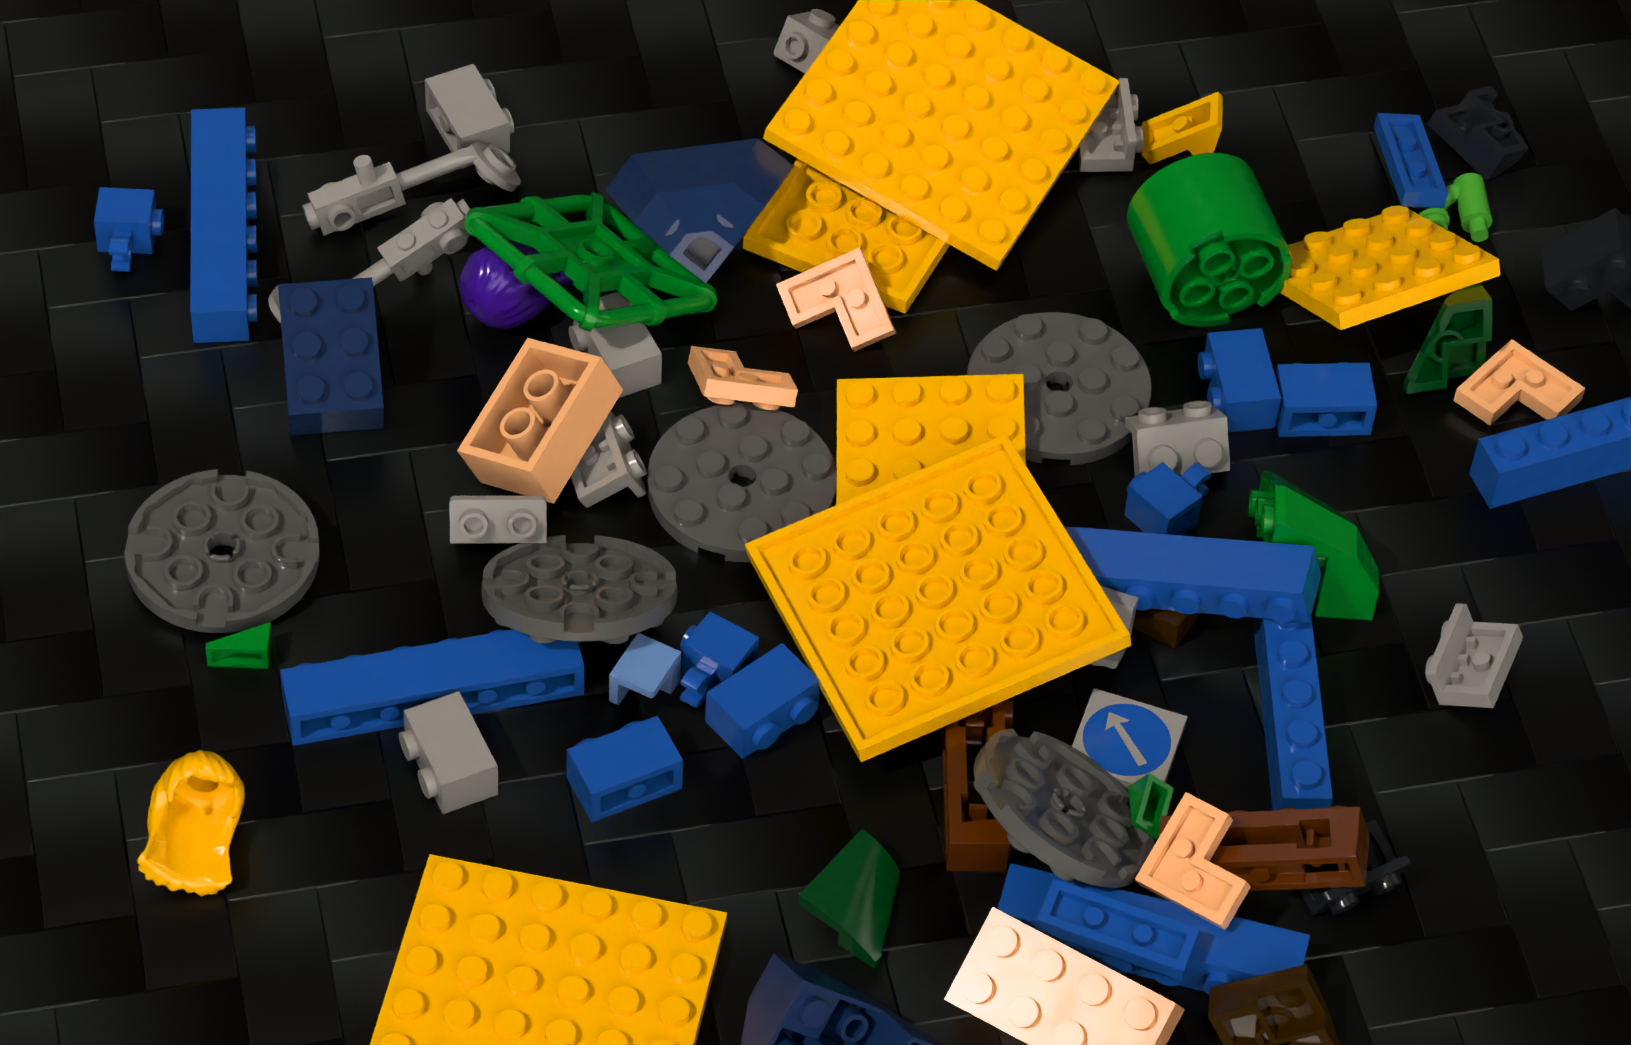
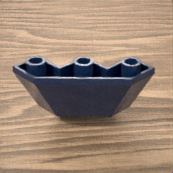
(699, 197)
(810, 1008)

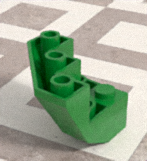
(1346, 566)

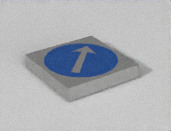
(1129, 737)

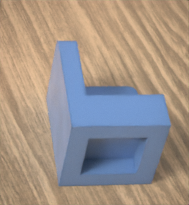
(645, 669)

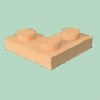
(841, 287)
(1516, 376)
(726, 380)
(1181, 866)

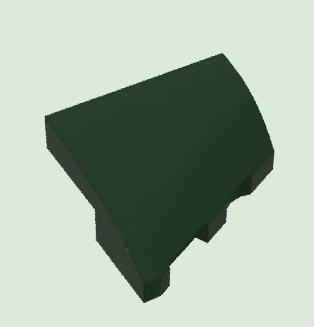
(1454, 342)
(856, 896)

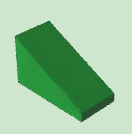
(243, 649)
(1148, 802)

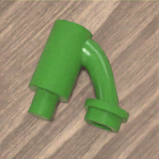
(1472, 204)

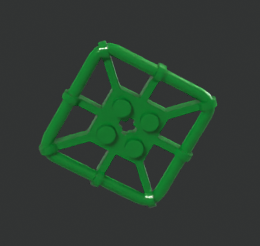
(591, 259)

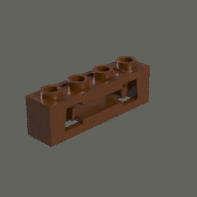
(981, 841)
(1274, 845)

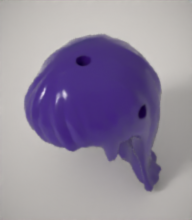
(496, 294)

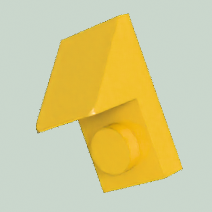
(1189, 128)

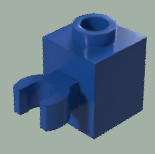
(126, 224)
(1165, 501)
(713, 654)

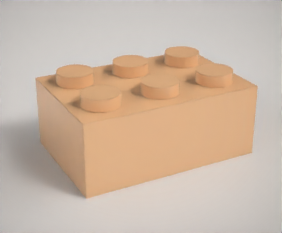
(540, 420)

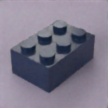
(331, 356)

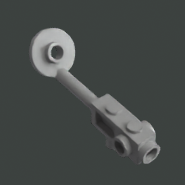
(380, 189)
(414, 248)

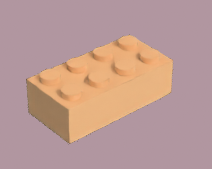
(1054, 992)

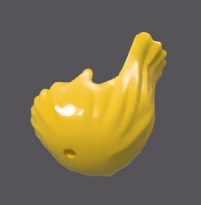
(193, 824)

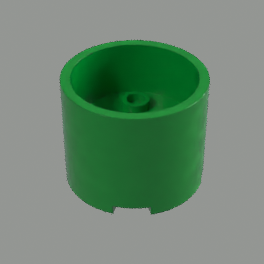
(1208, 239)

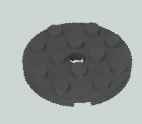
(1103, 375)
(704, 450)
(579, 589)
(202, 592)
(1030, 785)

